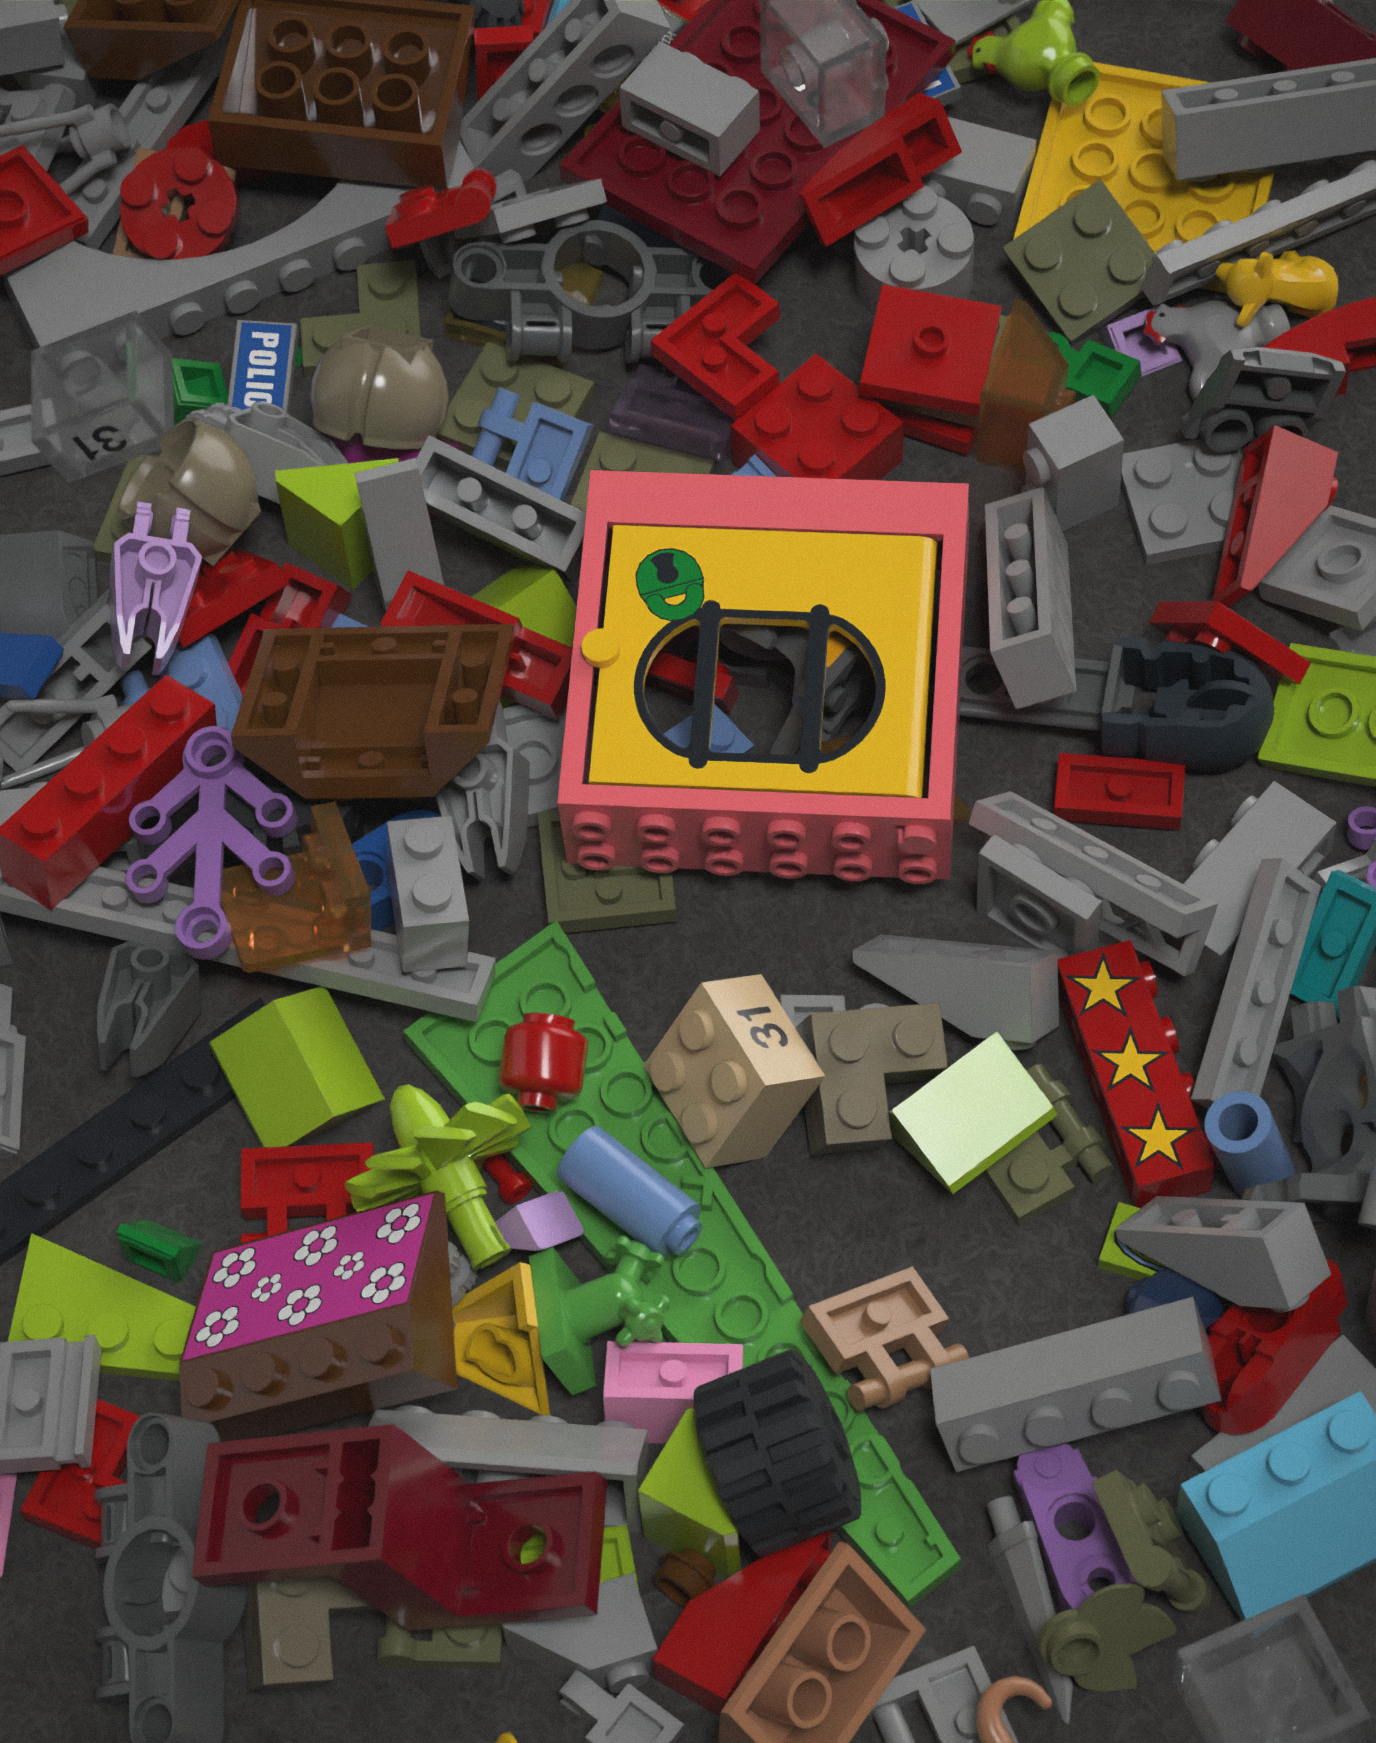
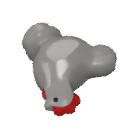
(1210, 332)

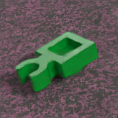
(1099, 372)

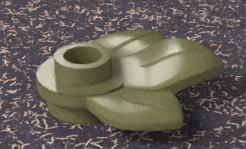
(1101, 1636)

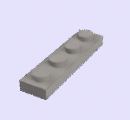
(1257, 983)

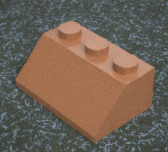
(824, 1660)

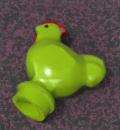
(1040, 55)

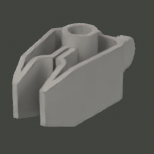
(271, 441)
(489, 799)

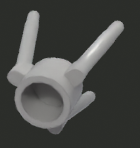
(94, 135)
(104, 714)

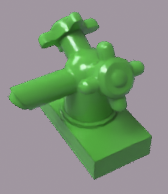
(576, 1312)

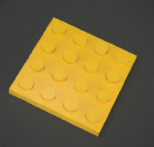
(1121, 142)

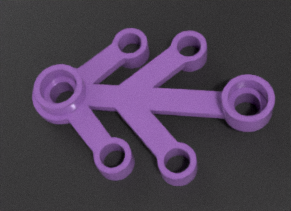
(208, 834)

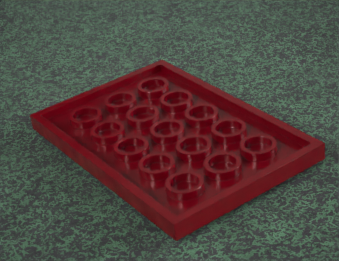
(755, 205)

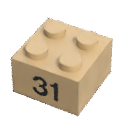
(733, 1070)

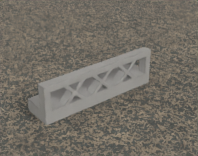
(1112, 877)

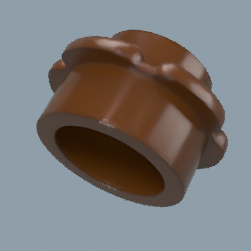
(684, 1575)

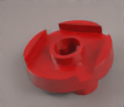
(183, 172)

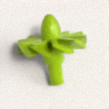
(445, 1158)

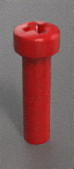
(512, 1185)

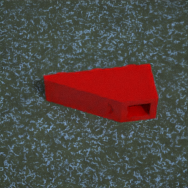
(734, 1622)

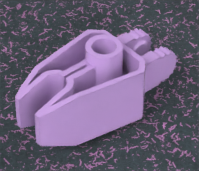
(154, 579)

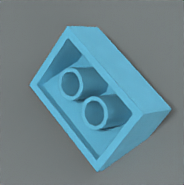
(1289, 1509)

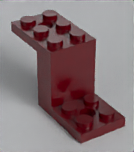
(400, 1528)

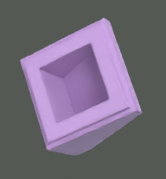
(1128, 338)
(540, 1223)

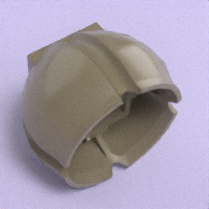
(380, 387)
(200, 472)

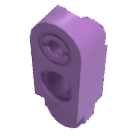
(1059, 1490)

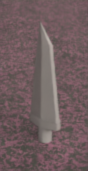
(1025, 1581)

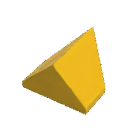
(500, 1339)

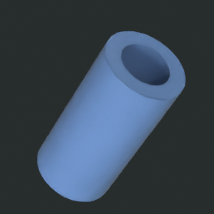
(1247, 1141)
(630, 1192)

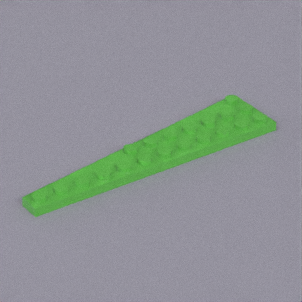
(726, 1281)

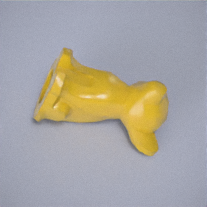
(1300, 283)

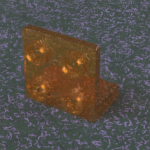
(317, 917)

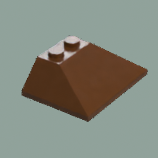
(372, 707)

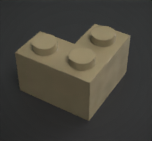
(859, 1057)
(291, 1630)

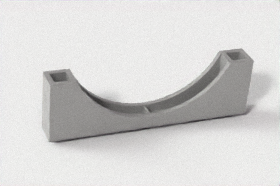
(86, 287)

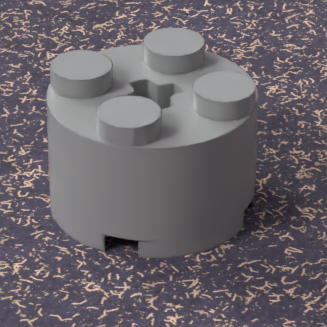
(915, 246)

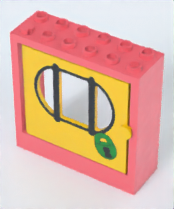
(775, 555)

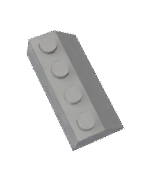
(497, 1449)

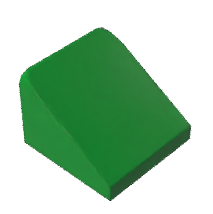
(196, 386)
(158, 1249)

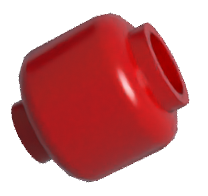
(543, 1061)

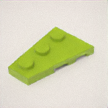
(77, 1297)

